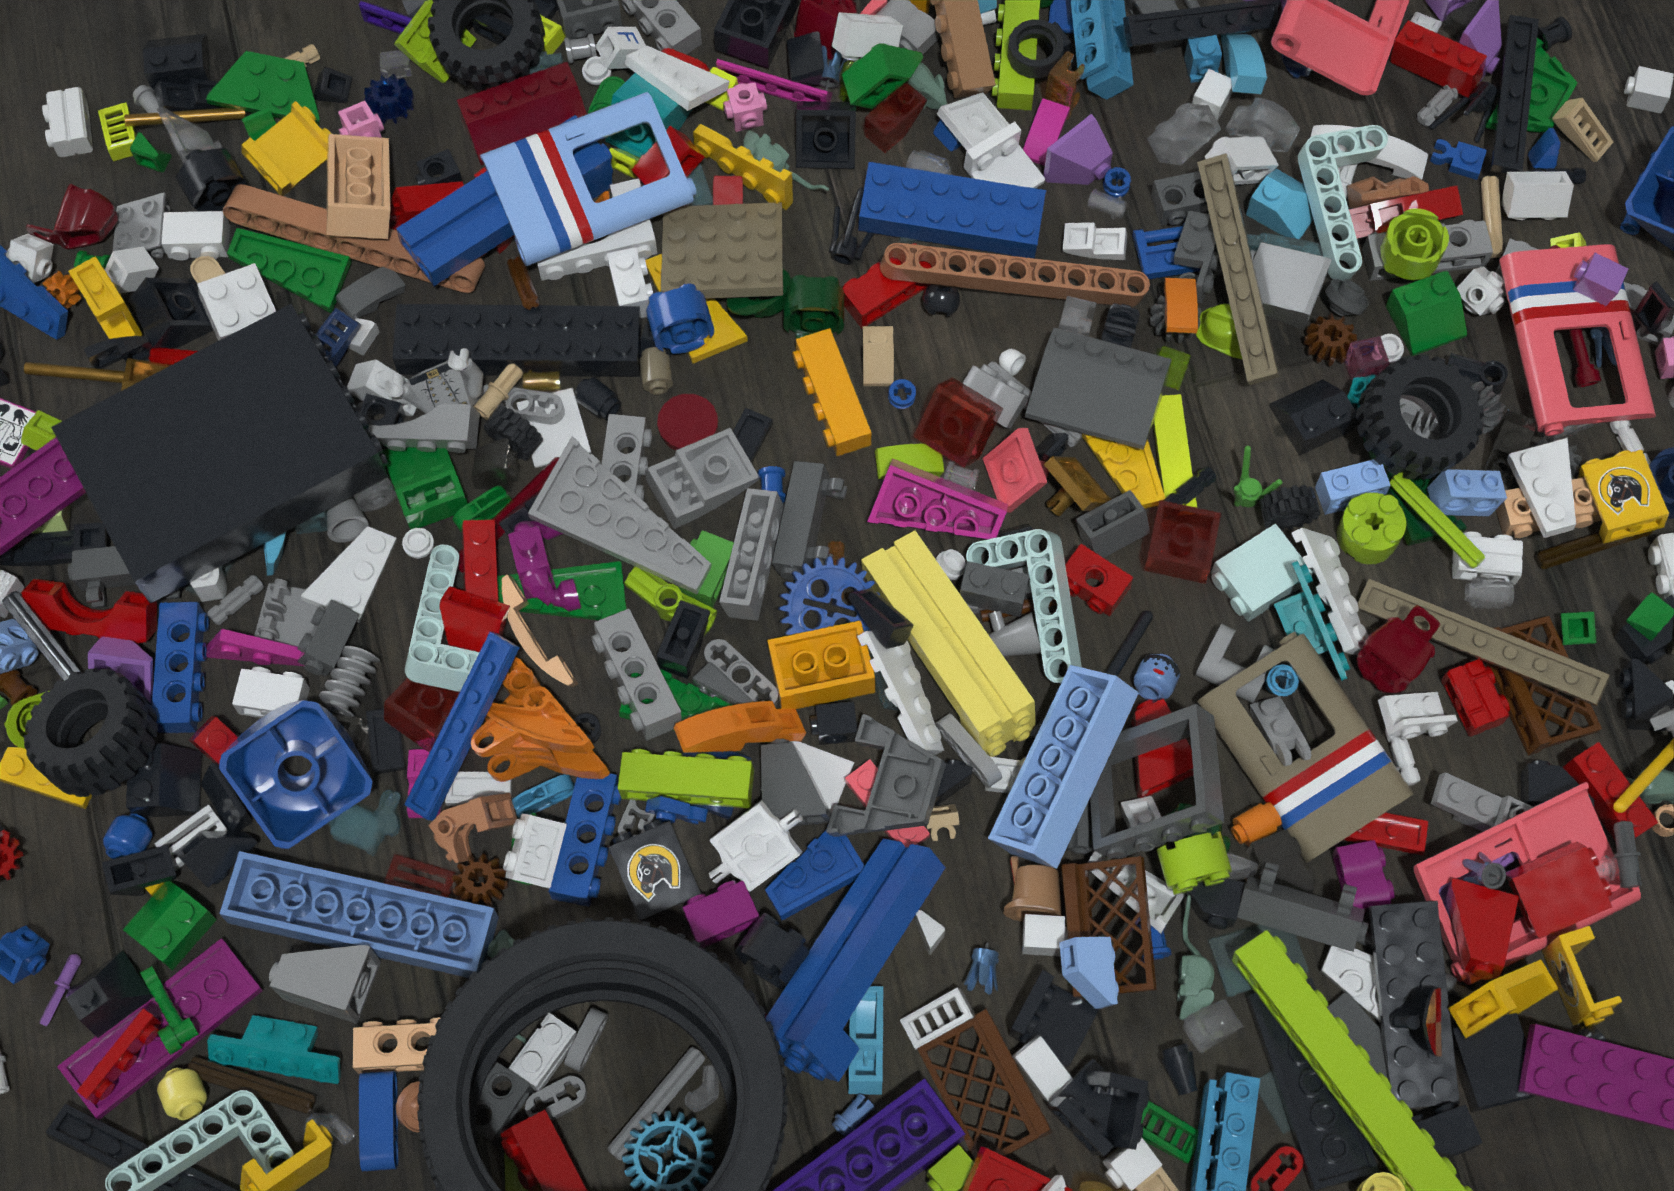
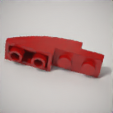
(1377, 216)

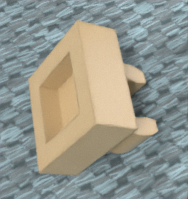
(943, 816)

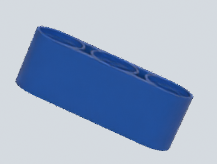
(378, 1121)

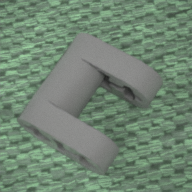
(1218, 669)

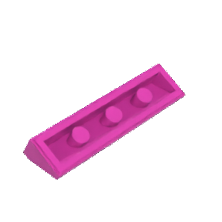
(773, 84)

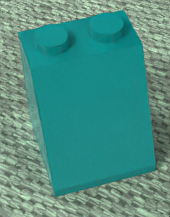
(640, 137)

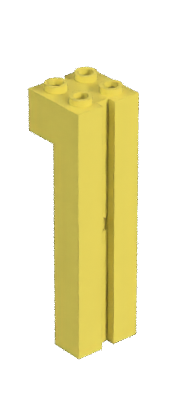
(953, 644)

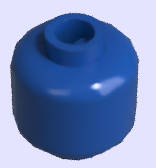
(127, 836)

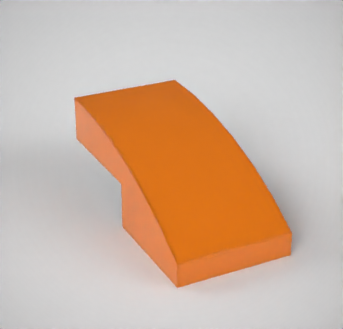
(1181, 305)

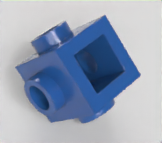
(22, 954)

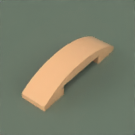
(554, 667)

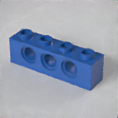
(173, 621)
(581, 888)

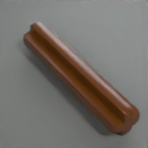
(523, 283)

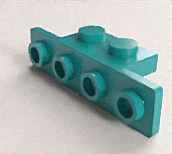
(1302, 615)
(276, 1048)

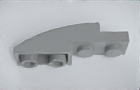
(1474, 805)

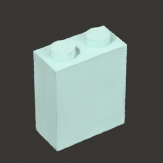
(1258, 573)

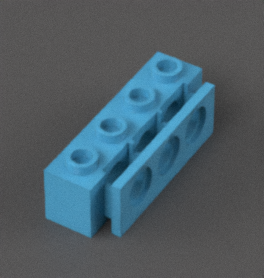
(1102, 45)
(1232, 1130)

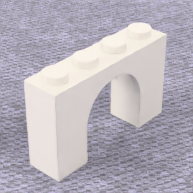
(594, 255)

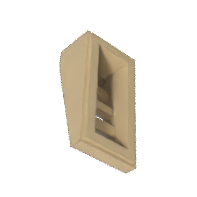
(1570, 116)

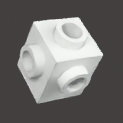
(33, 255)
(1482, 291)

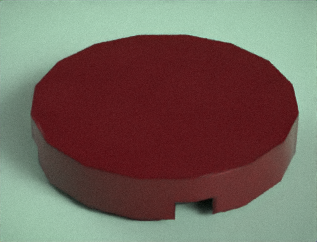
(686, 420)

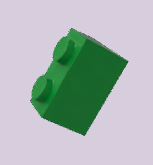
(1428, 313)
(170, 924)

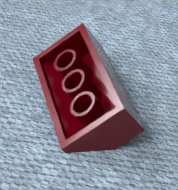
(520, 108)

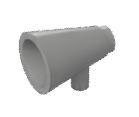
(345, 521)
(1017, 637)

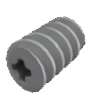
(347, 679)

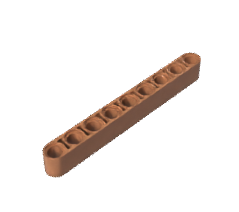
(308, 226)
(1001, 281)

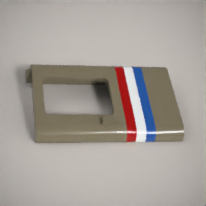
(1345, 779)

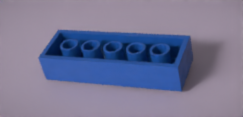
(951, 210)

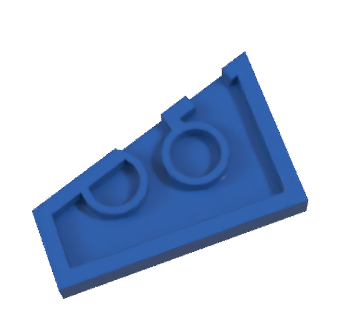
(30, 301)
(818, 872)

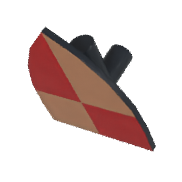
(1429, 1022)

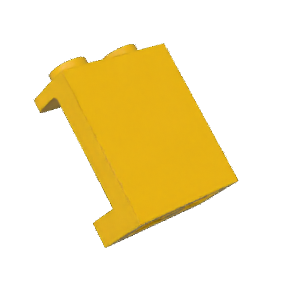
(1502, 996)
(297, 1169)

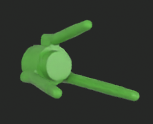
(1249, 489)

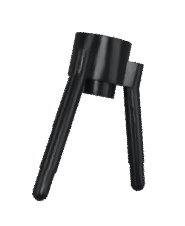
(1480, 100)
(845, 249)

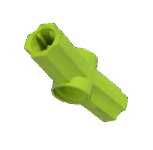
(656, 590)

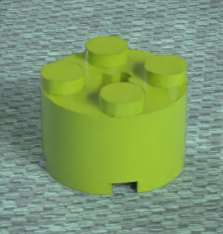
(1414, 244)
(1371, 527)
(1195, 861)

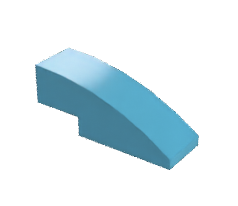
(1244, 63)
(867, 1034)

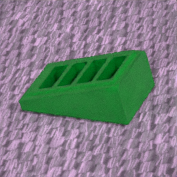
(1158, 1140)

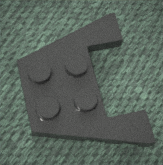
(902, 787)

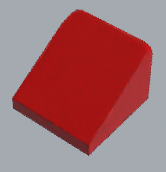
(727, 190)

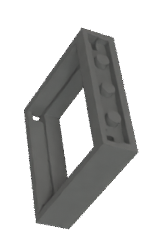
(1208, 812)

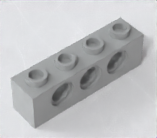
(682, 36)
(1473, 253)
(627, 432)
(752, 554)
(622, 631)

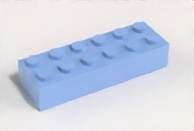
(1063, 765)

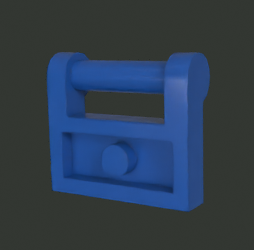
(1159, 259)

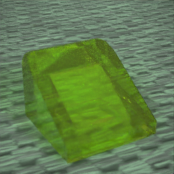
(1178, 366)

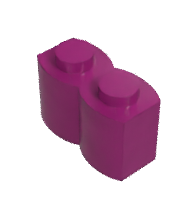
(1361, 867)

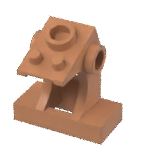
(486, 812)

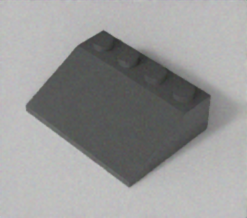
(1098, 388)

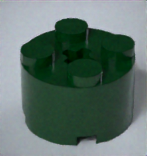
(814, 305)

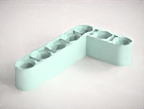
(1333, 192)
(1042, 592)
(427, 658)
(204, 1144)

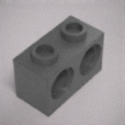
(1181, 190)
(503, 1107)

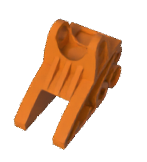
(534, 732)

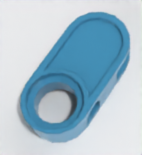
(543, 795)

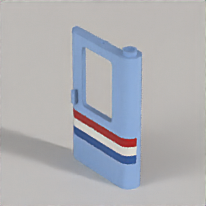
(549, 197)

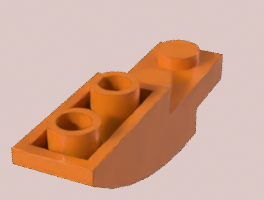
(738, 724)

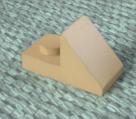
(878, 356)

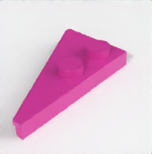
(244, 647)

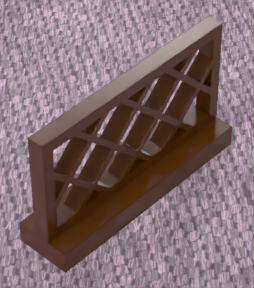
(1523, 710)
(1080, 918)
(1004, 1067)

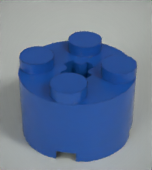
(679, 319)

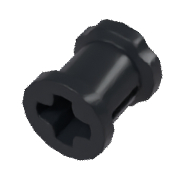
(1554, 33)

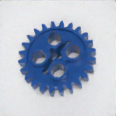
(836, 580)

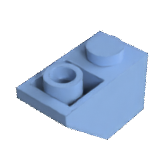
(1090, 969)

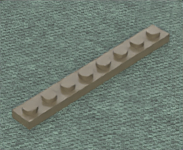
(1238, 269)
(1490, 644)

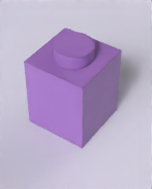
(1599, 278)

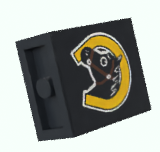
(653, 869)

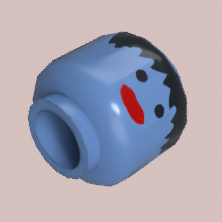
(1156, 677)

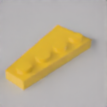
(756, 174)
(726, 331)

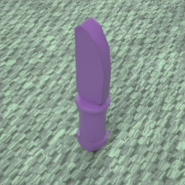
(62, 983)

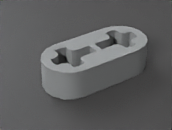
(586, 1039)
(554, 1091)

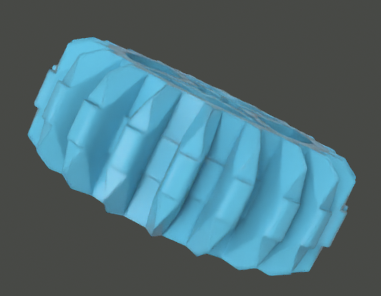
(677, 1128)

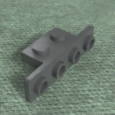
(1198, 250)

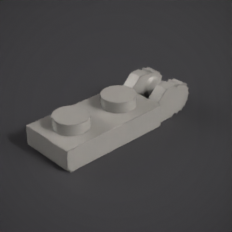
(1280, 729)

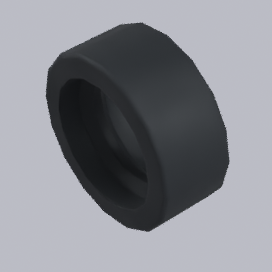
(1035, 29)

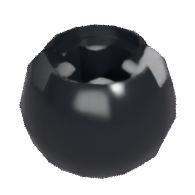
(941, 299)

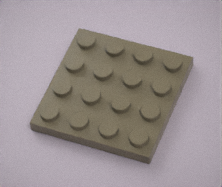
(724, 249)

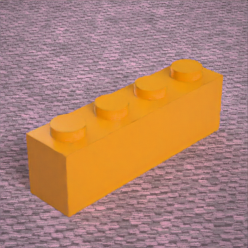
(833, 392)

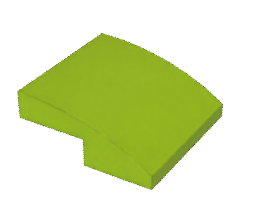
(417, 45)

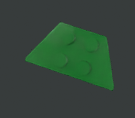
(264, 82)
(1549, 91)

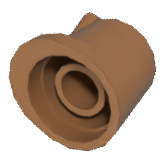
(1034, 891)

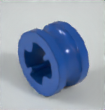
(1117, 173)
(896, 401)

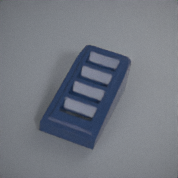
(329, 326)

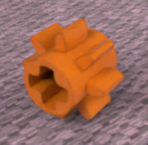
(63, 289)

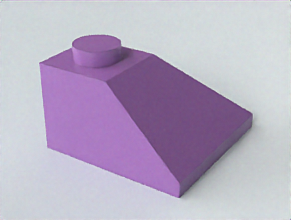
(1485, 35)
(1079, 155)
(124, 658)

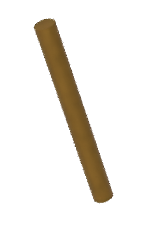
(190, 115)
(73, 372)

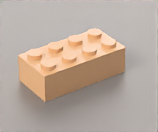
(358, 187)

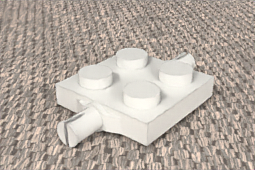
(755, 846)

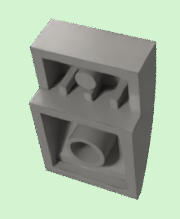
(701, 477)

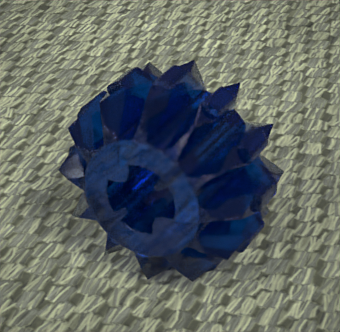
(389, 98)

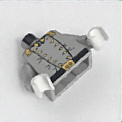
(447, 383)

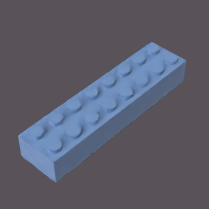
(357, 911)

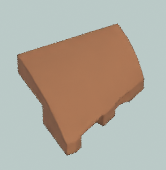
(1374, 191)

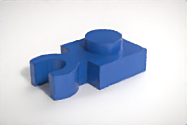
(1463, 159)
(671, 809)

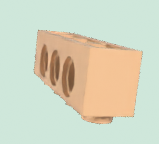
(371, 1037)

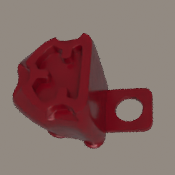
(822, 17)
(81, 221)
(1397, 652)

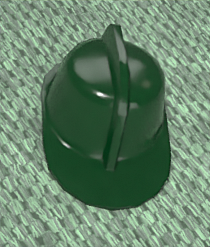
(762, 305)

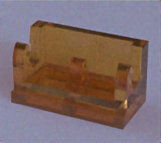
(1062, 83)

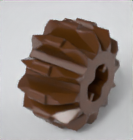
(1329, 339)
(470, 873)

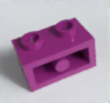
(720, 913)

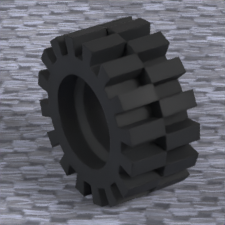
(511, 426)
(1290, 507)

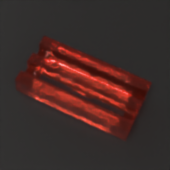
(446, 888)

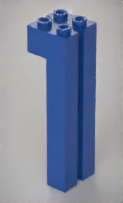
(474, 220)
(848, 957)

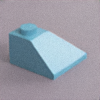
(1281, 205)

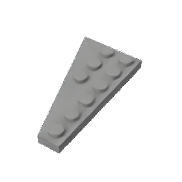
(606, 514)

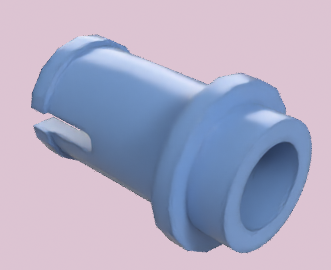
(853, 1115)

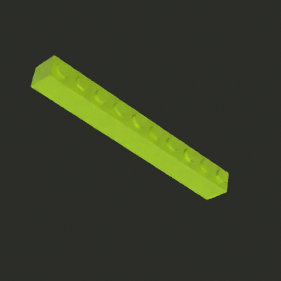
(1344, 1067)

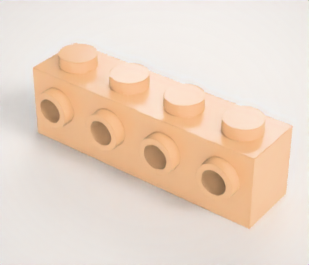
(1519, 521)

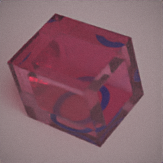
(1366, 357)

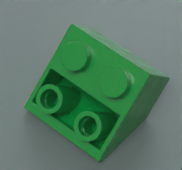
(879, 74)

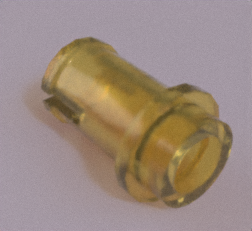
(541, 381)

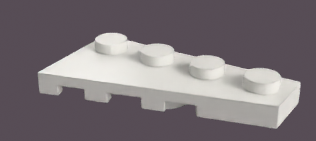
(1333, 588)
(905, 692)

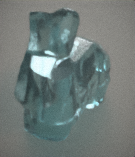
(367, 828)

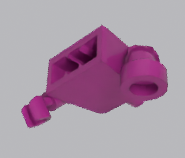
(535, 569)

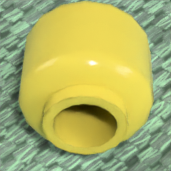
(182, 1093)

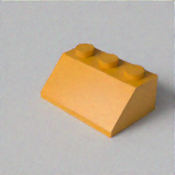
(821, 666)

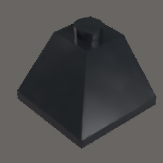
(108, 994)

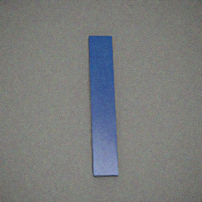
(462, 722)

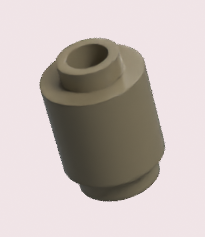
(655, 371)

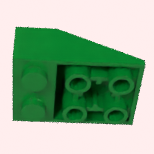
(425, 485)

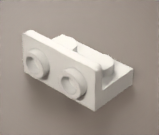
(1414, 715)
(534, 850)

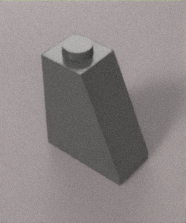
(790, 784)

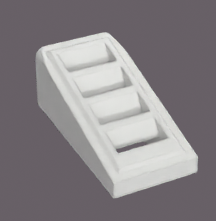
(963, 1004)

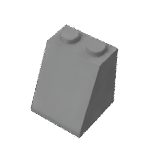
(1289, 282)
(327, 979)

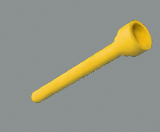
(1645, 779)

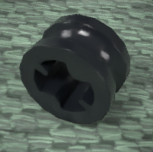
(594, 723)

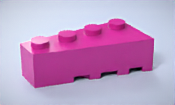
(935, 504)

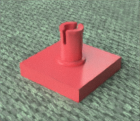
(1015, 469)

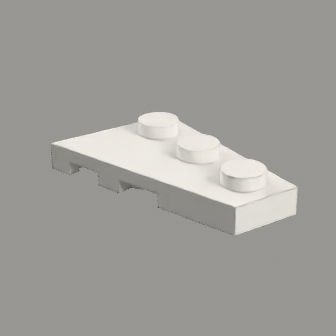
(675, 78)
(1160, 899)
(1355, 975)

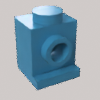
(1202, 55)

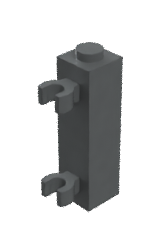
(803, 516)
(101, 569)
(1303, 913)

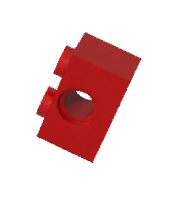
(1114, 581)

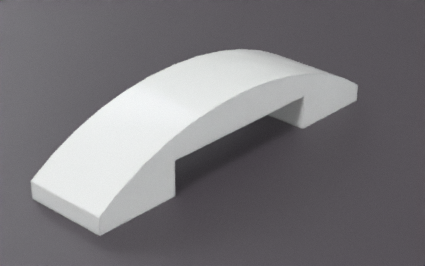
(1397, 154)

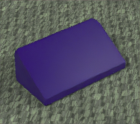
(384, 17)

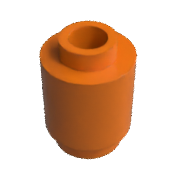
(1256, 823)

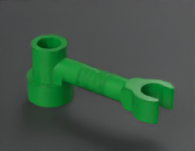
(178, 1030)

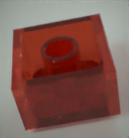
(958, 422)
(1182, 541)
(419, 711)

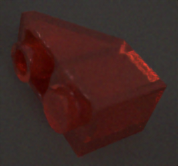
(894, 117)

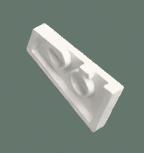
(1546, 485)
(353, 573)

